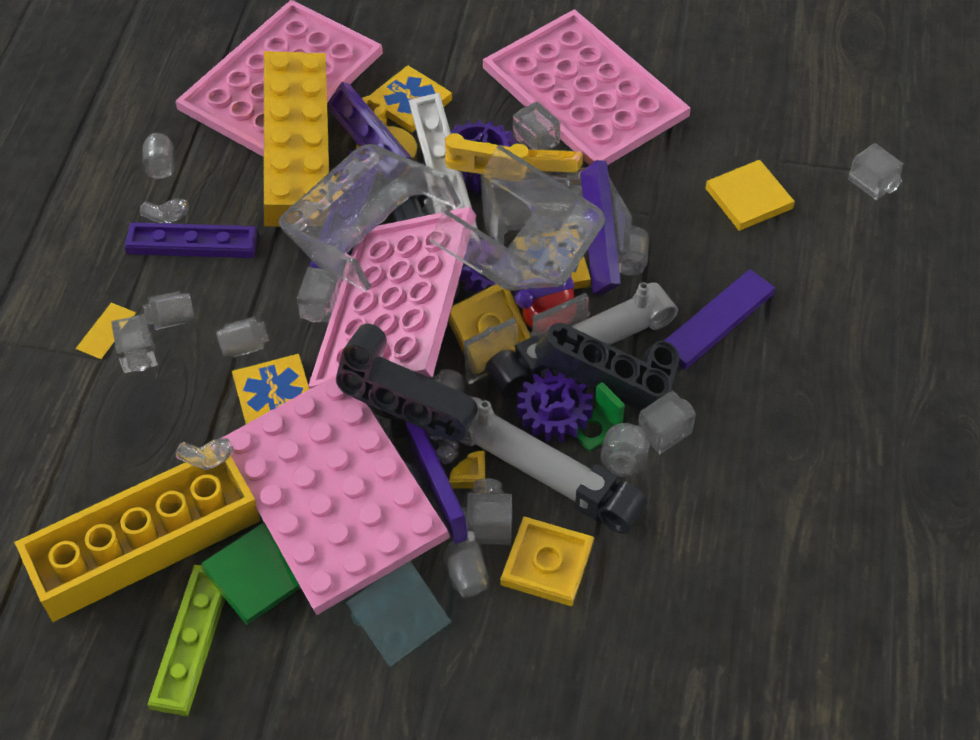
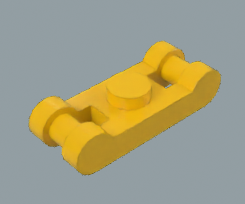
(473, 155)

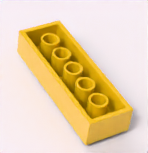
(293, 129)
(135, 534)

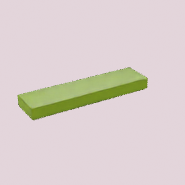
(187, 646)

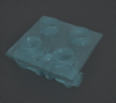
(398, 613)

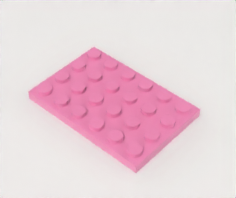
(589, 86)
(233, 91)
(407, 299)
(334, 493)

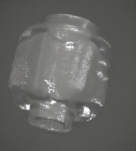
(625, 449)

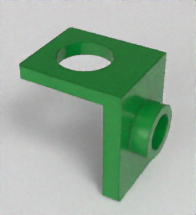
(606, 413)

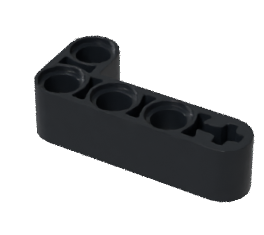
(630, 379)
(399, 390)

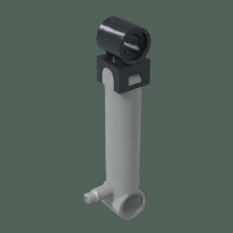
(646, 309)
(591, 489)

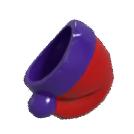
(539, 300)

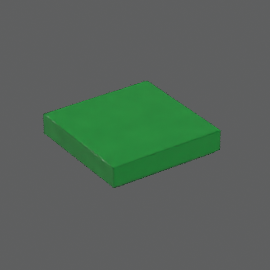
(251, 574)

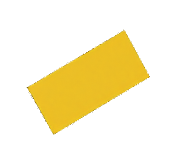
(101, 335)

